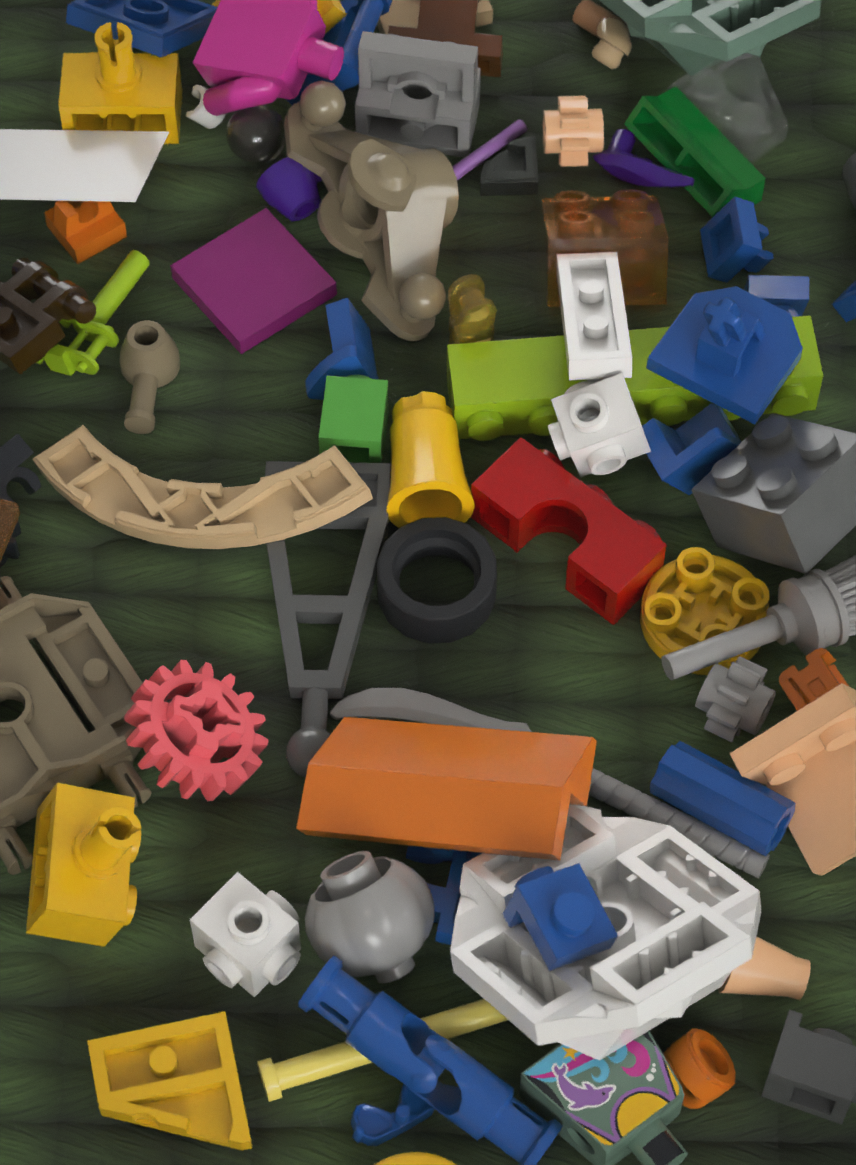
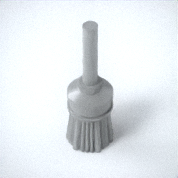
(809, 612)

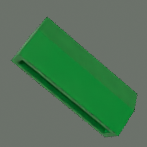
(693, 146)

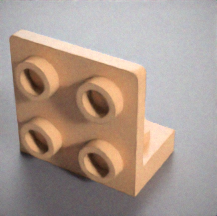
(814, 765)

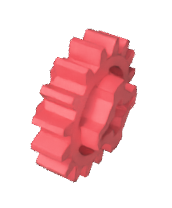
(196, 730)

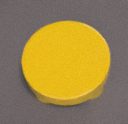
(700, 599)

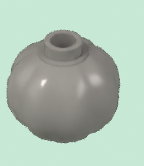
(370, 915)

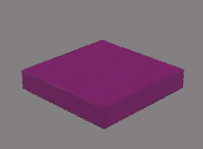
(253, 280)

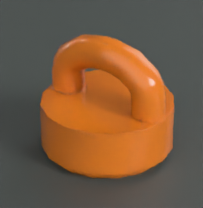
(700, 1067)

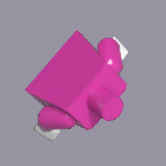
(259, 55)

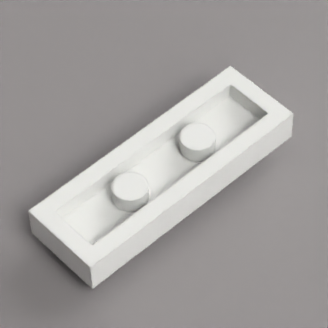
(593, 316)

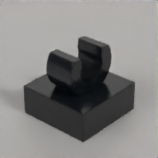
(11, 456)

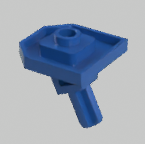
(729, 350)

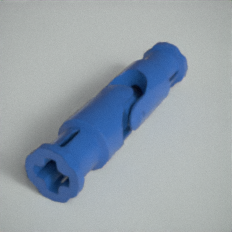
(418, 1056)

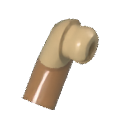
(609, 28)

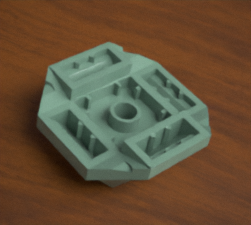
(711, 31)

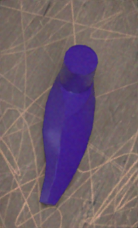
(636, 170)

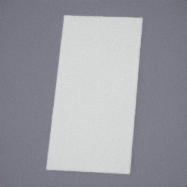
(76, 164)

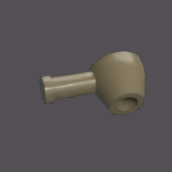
(147, 362)

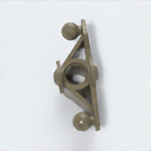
(380, 206)

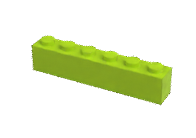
(510, 384)

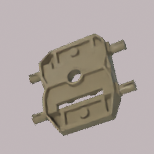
(48, 738)

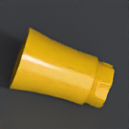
(426, 462)

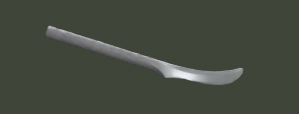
(421, 707)

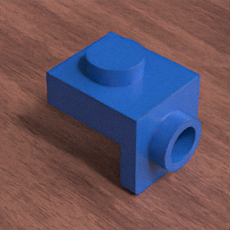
(561, 915)

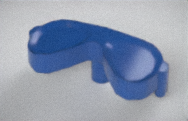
(376, 1126)

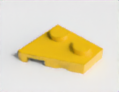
(174, 1080)

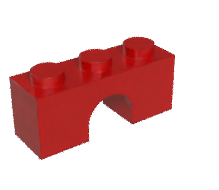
(534, 494)

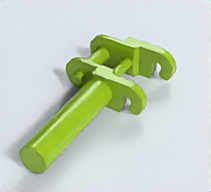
(69, 359)

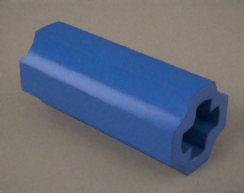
(722, 798)

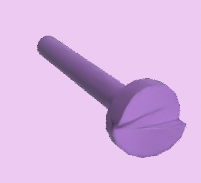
(489, 148)

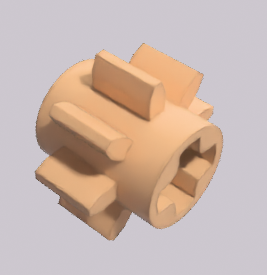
(573, 131)

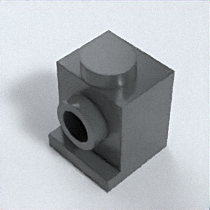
(813, 1071)

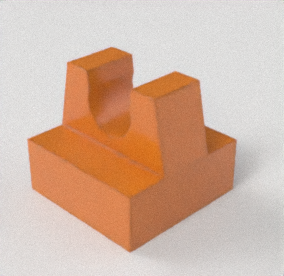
(85, 227)

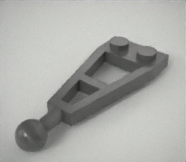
(349, 611)

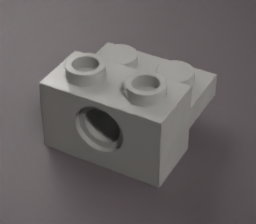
(418, 92)

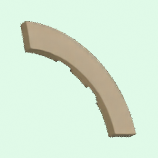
(200, 513)

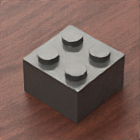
(783, 493)

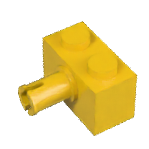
(120, 88)
(83, 865)

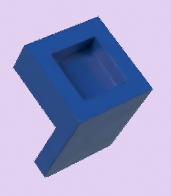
(690, 452)

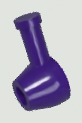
(290, 189)

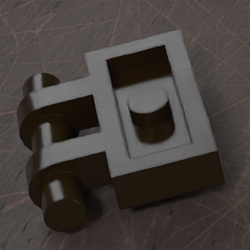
(33, 328)

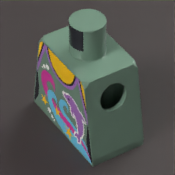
(609, 1103)

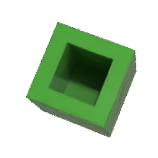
(355, 417)

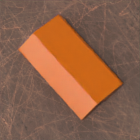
(446, 787)

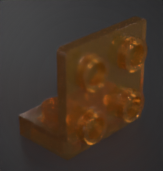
(621, 224)

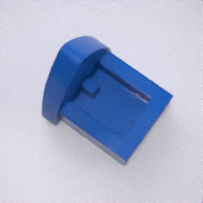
(350, 347)

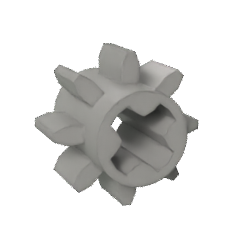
(735, 699)

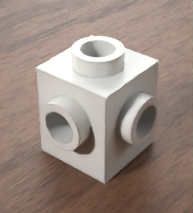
(598, 426)
(247, 936)

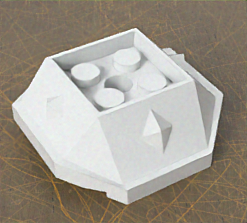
(676, 919)

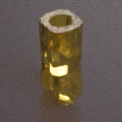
(470, 312)

